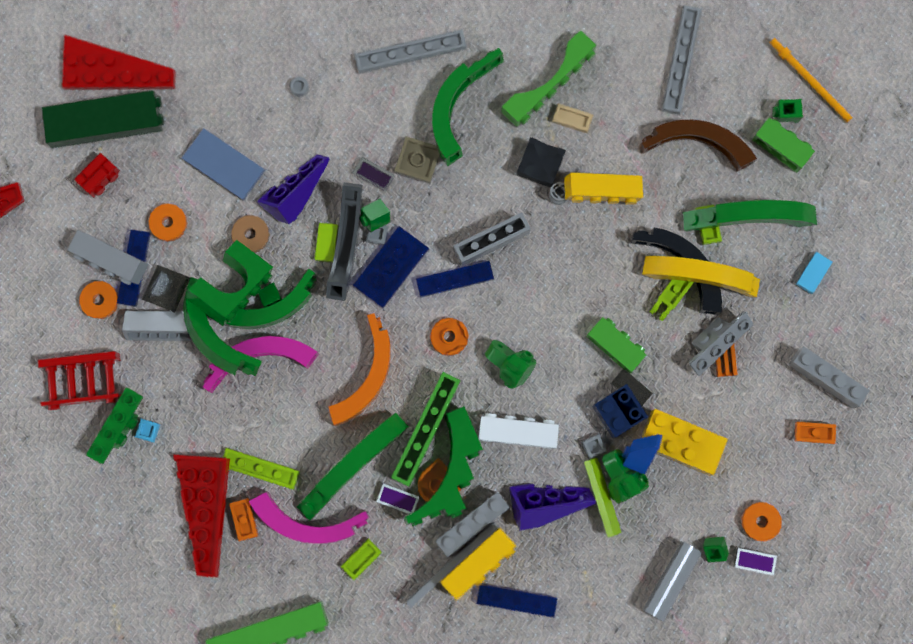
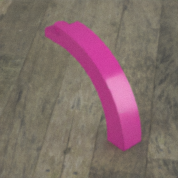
(263, 347)
(288, 527)

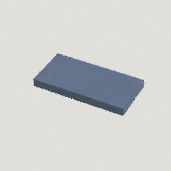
(223, 164)

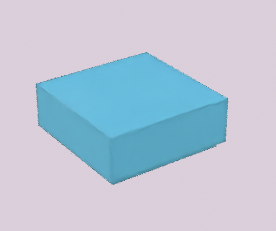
(147, 430)

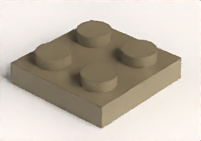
(417, 160)

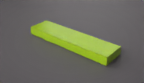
(262, 469)
(602, 497)

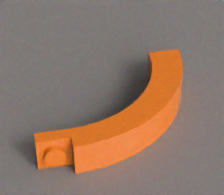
(369, 390)

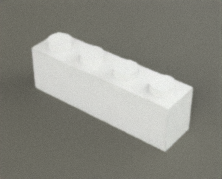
(518, 432)

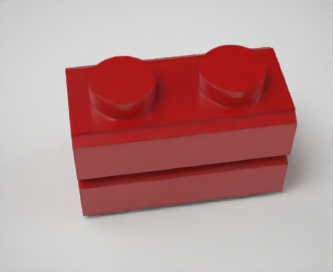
(97, 175)

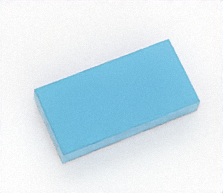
(814, 273)

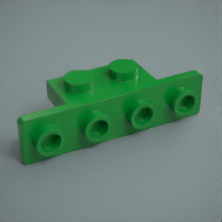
(116, 426)

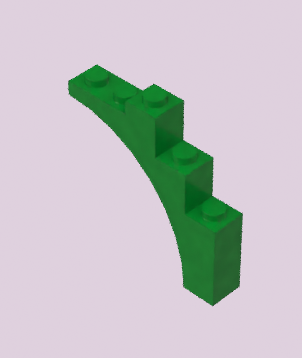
(462, 444)

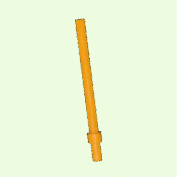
(785, 54)

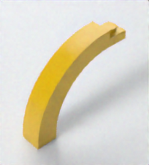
(702, 272)

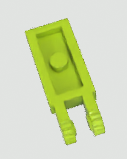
(671, 296)

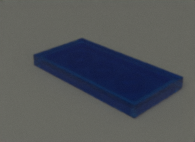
(391, 267)

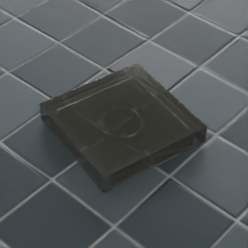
(166, 288)

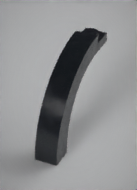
(709, 295)

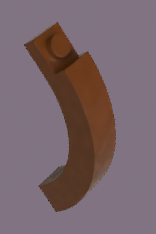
(702, 131)

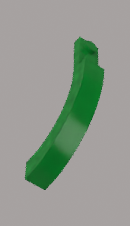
(447, 97)
(757, 211)
(351, 464)

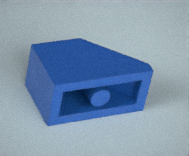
(641, 453)

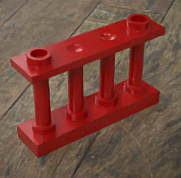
(69, 363)

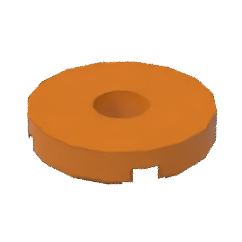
(163, 212)
(88, 296)
(449, 325)
(772, 517)

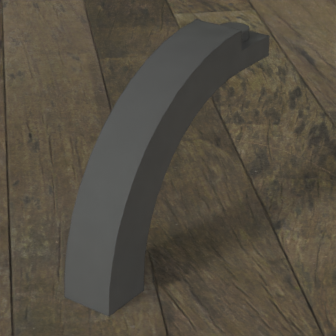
(347, 240)

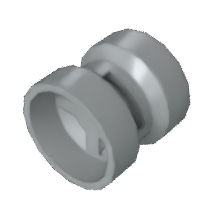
(555, 196)

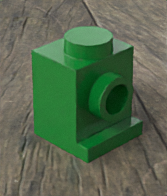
(792, 106)

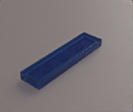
(138, 248)
(455, 279)
(516, 600)

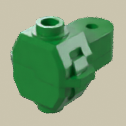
(513, 366)
(624, 481)

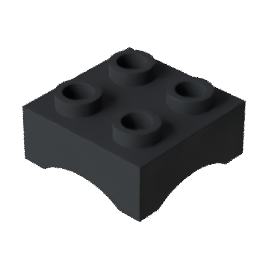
(540, 162)

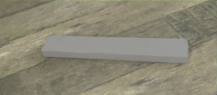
(410, 51)
(681, 60)
(452, 564)

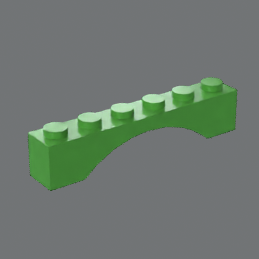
(523, 104)

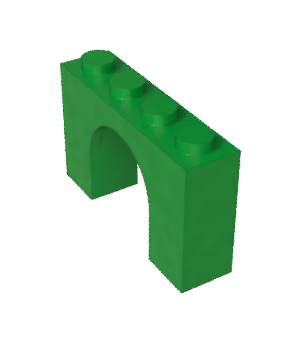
(222, 305)

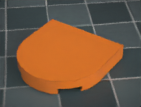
(431, 479)

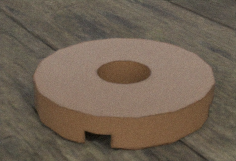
(251, 223)

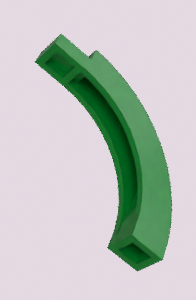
(279, 311)
(211, 345)

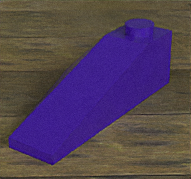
(291, 197)
(540, 506)

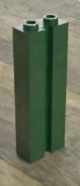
(102, 119)

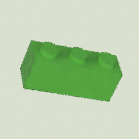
(783, 145)
(616, 344)

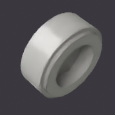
(299, 86)

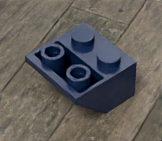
(619, 411)

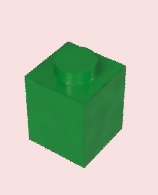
(375, 215)

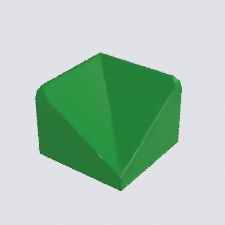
(269, 295)
(715, 549)

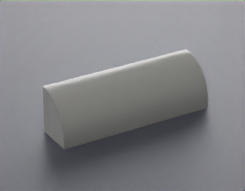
(155, 326)
(672, 581)

